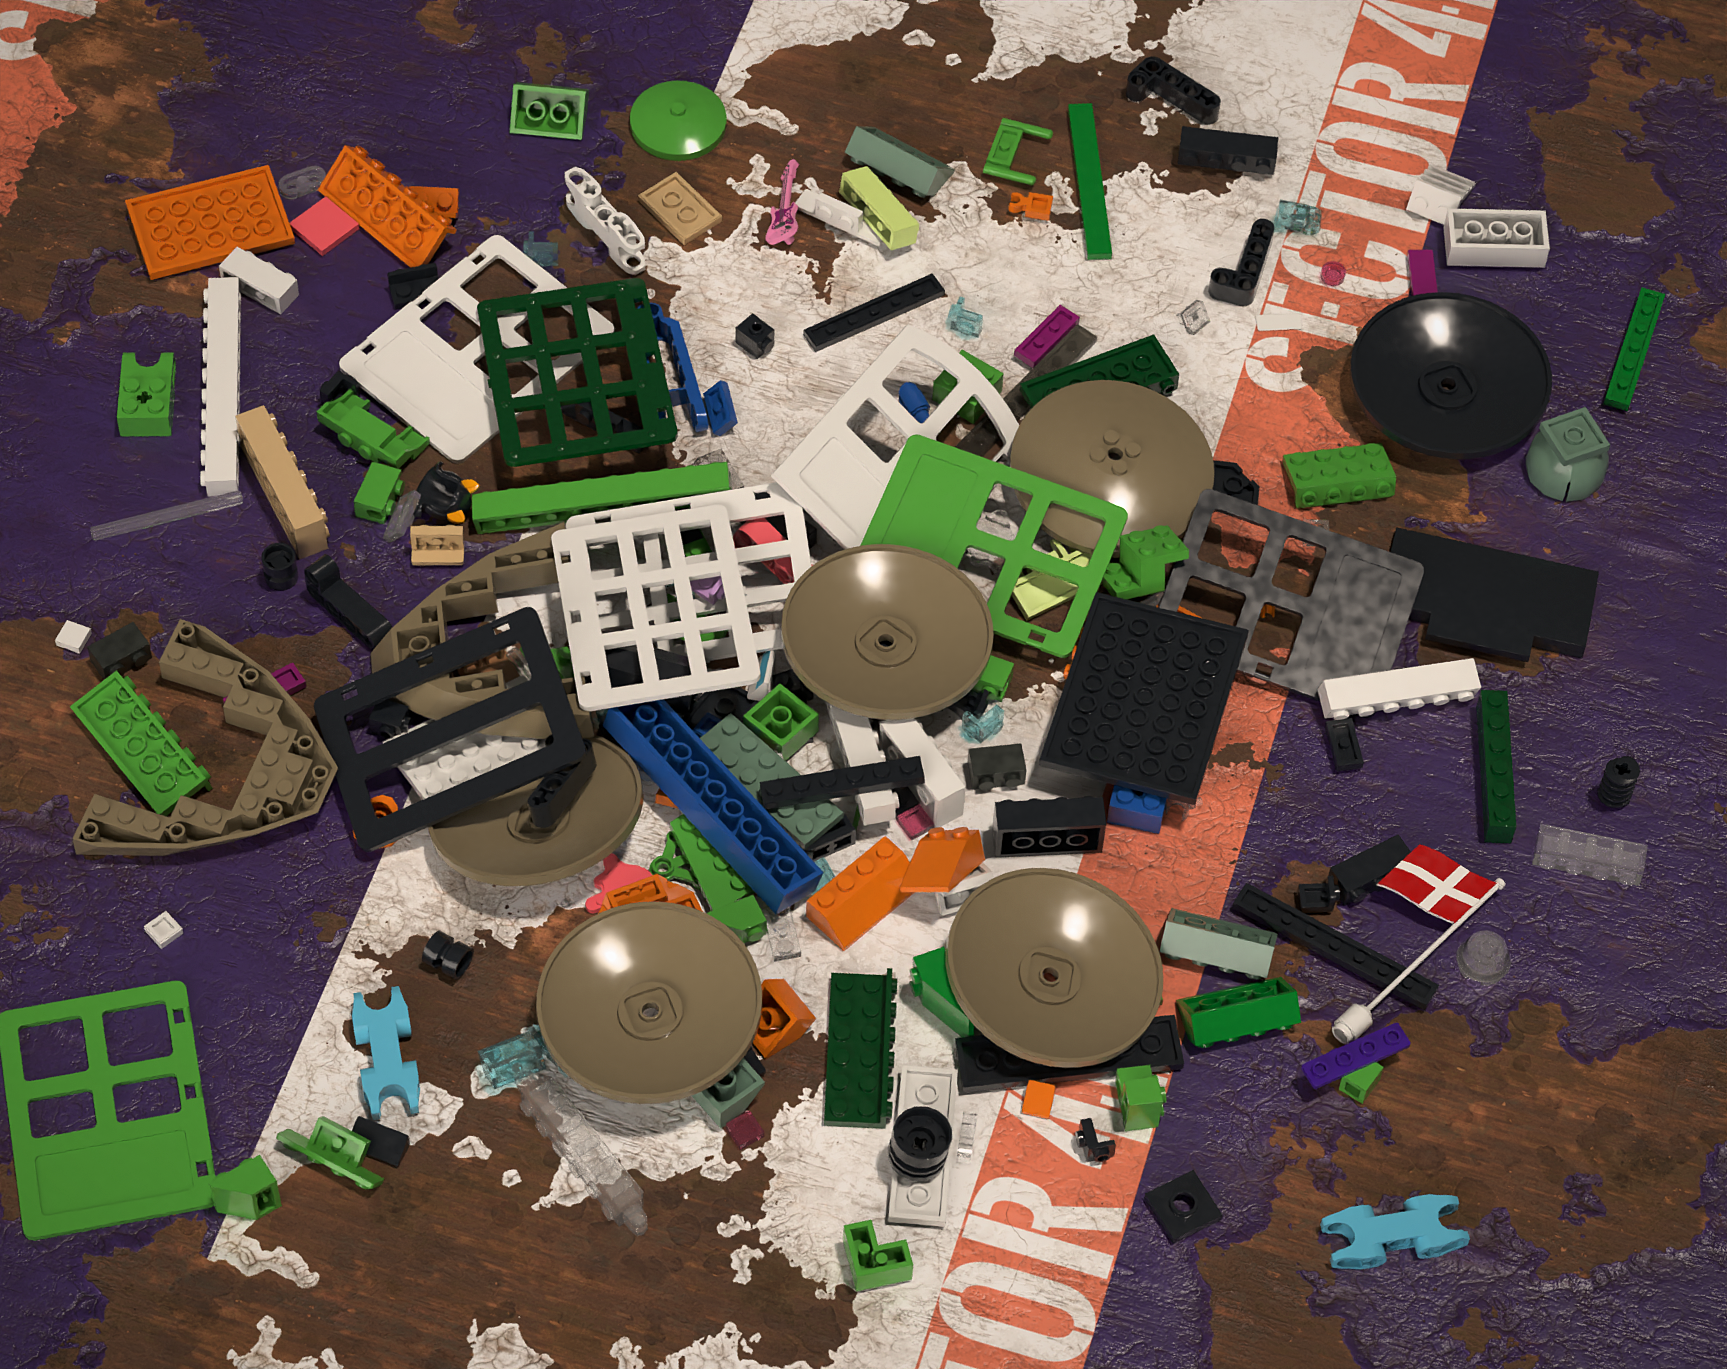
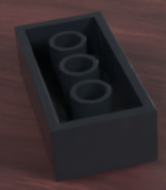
(1048, 826)

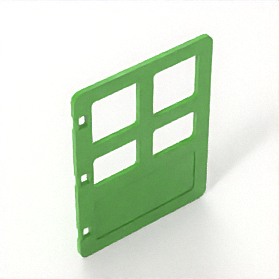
(936, 508)
(116, 1168)

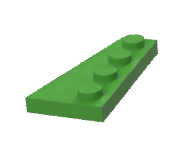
(715, 876)

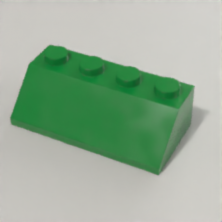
(1239, 1011)

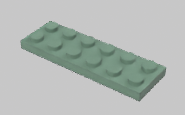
(756, 762)

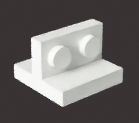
(952, 901)

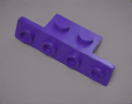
(1355, 1055)

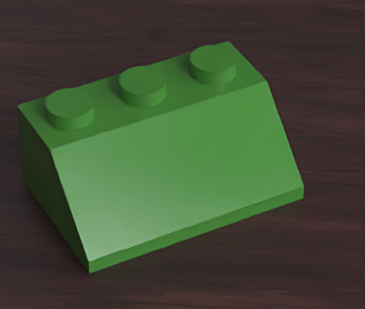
(549, 110)

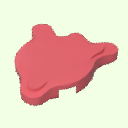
(614, 876)

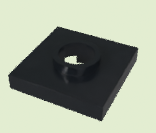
(1180, 1223)

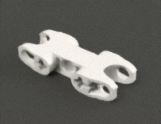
(599, 215)

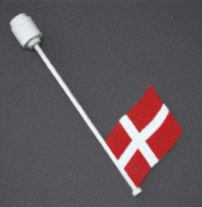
(1439, 889)

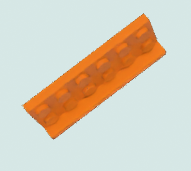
(385, 206)

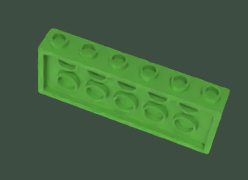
(140, 743)

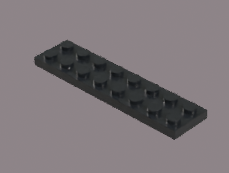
(990, 1067)

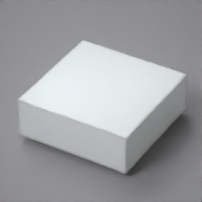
(73, 636)
(163, 929)

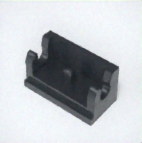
(837, 838)

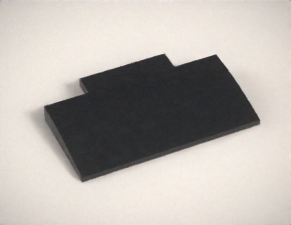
(1498, 598)

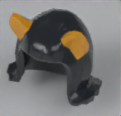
(445, 495)

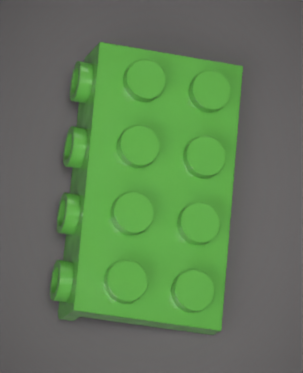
(1340, 475)

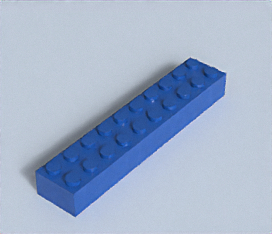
(715, 802)

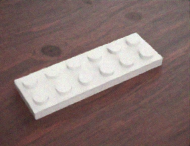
(924, 1200)

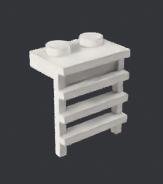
(1437, 192)

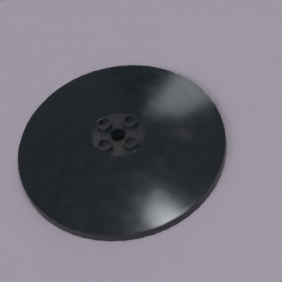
(1458, 341)

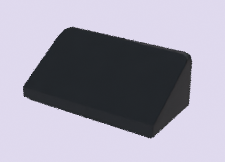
(386, 1143)

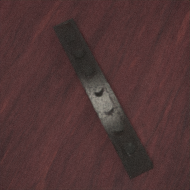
(1065, 353)

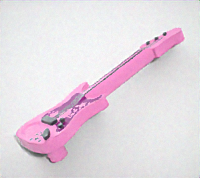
(783, 220)

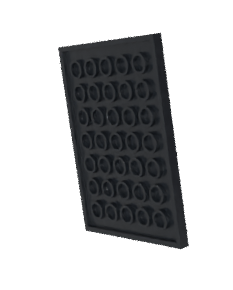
(1144, 698)

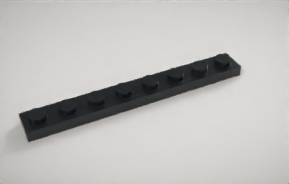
(1334, 945)

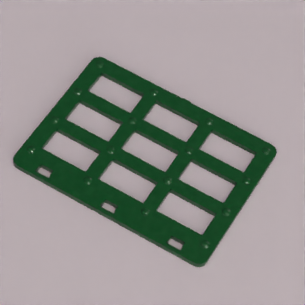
(637, 335)

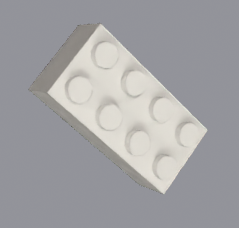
(1496, 238)
(943, 790)

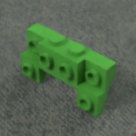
(368, 433)

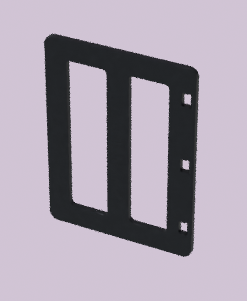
(542, 689)

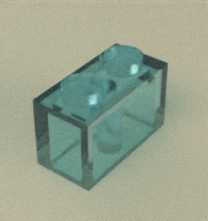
(507, 1059)

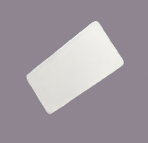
(1278, 322)

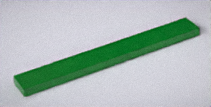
(1089, 181)

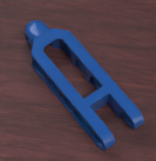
(689, 393)

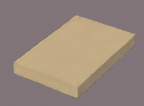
(680, 208)

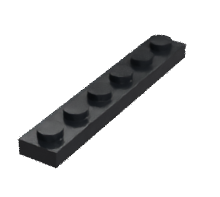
(842, 782)

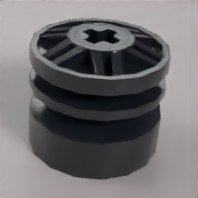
(919, 1143)

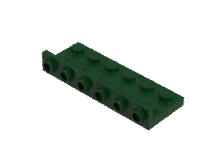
(1137, 362)
(860, 1050)

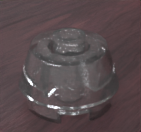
(1484, 957)

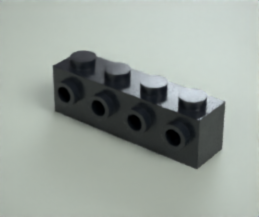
(1228, 150)

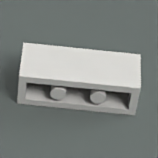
(260, 280)

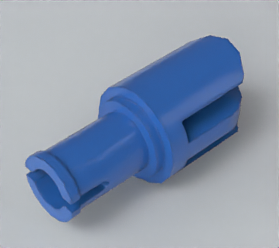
(914, 401)

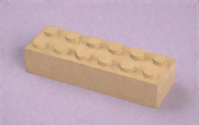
(283, 482)

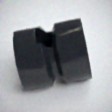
(279, 566)
(450, 956)

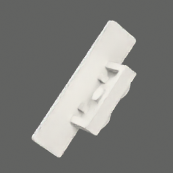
(837, 214)

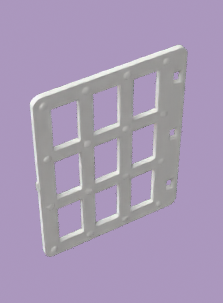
(740, 507)
(589, 644)

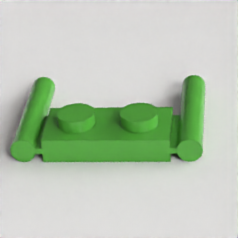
(1005, 149)

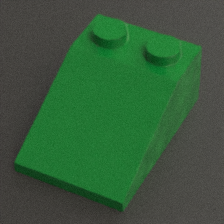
(935, 993)

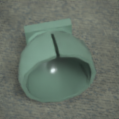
(1567, 451)

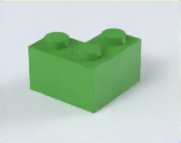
(1139, 1097)
(873, 1263)

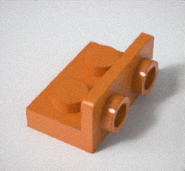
(443, 199)

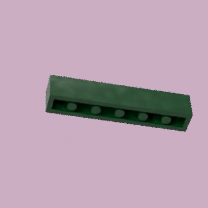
(1496, 766)

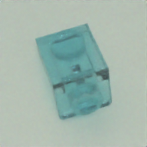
(541, 252)
(964, 320)
(987, 725)

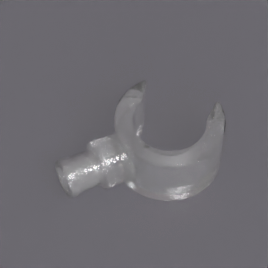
(1187, 807)

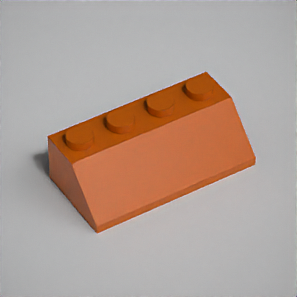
(860, 894)

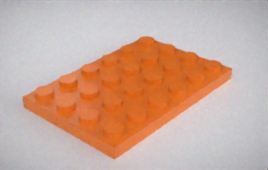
(208, 220)

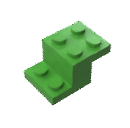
(1143, 562)

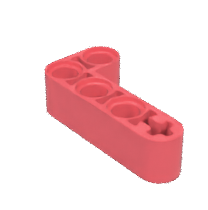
(761, 532)

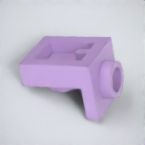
(708, 588)

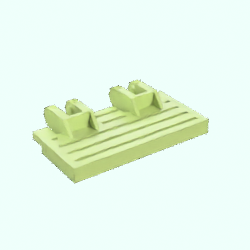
(1040, 592)

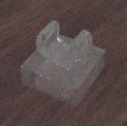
(1194, 317)

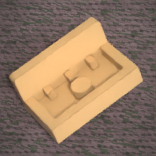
(437, 545)

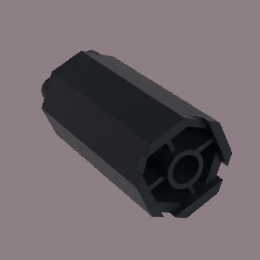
(625, 670)

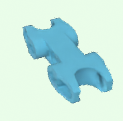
(389, 1074)
(1375, 1235)

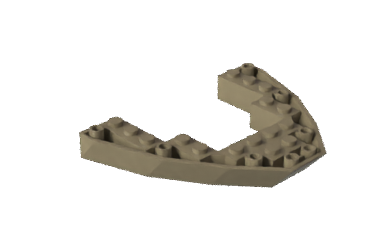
(469, 595)
(282, 786)

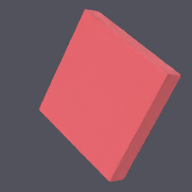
(324, 226)

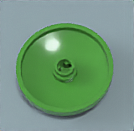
(678, 120)

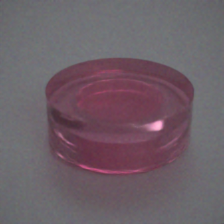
(1333, 273)

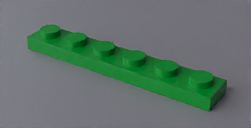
(1634, 349)

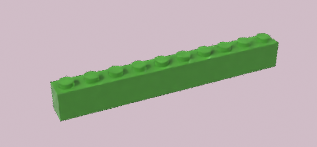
(558, 502)

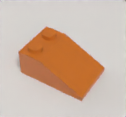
(943, 860)

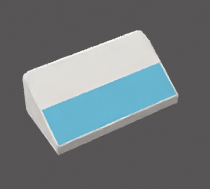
(761, 688)

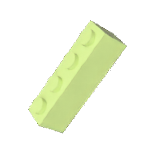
(879, 207)

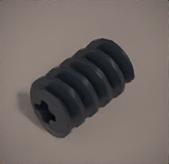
(1618, 782)

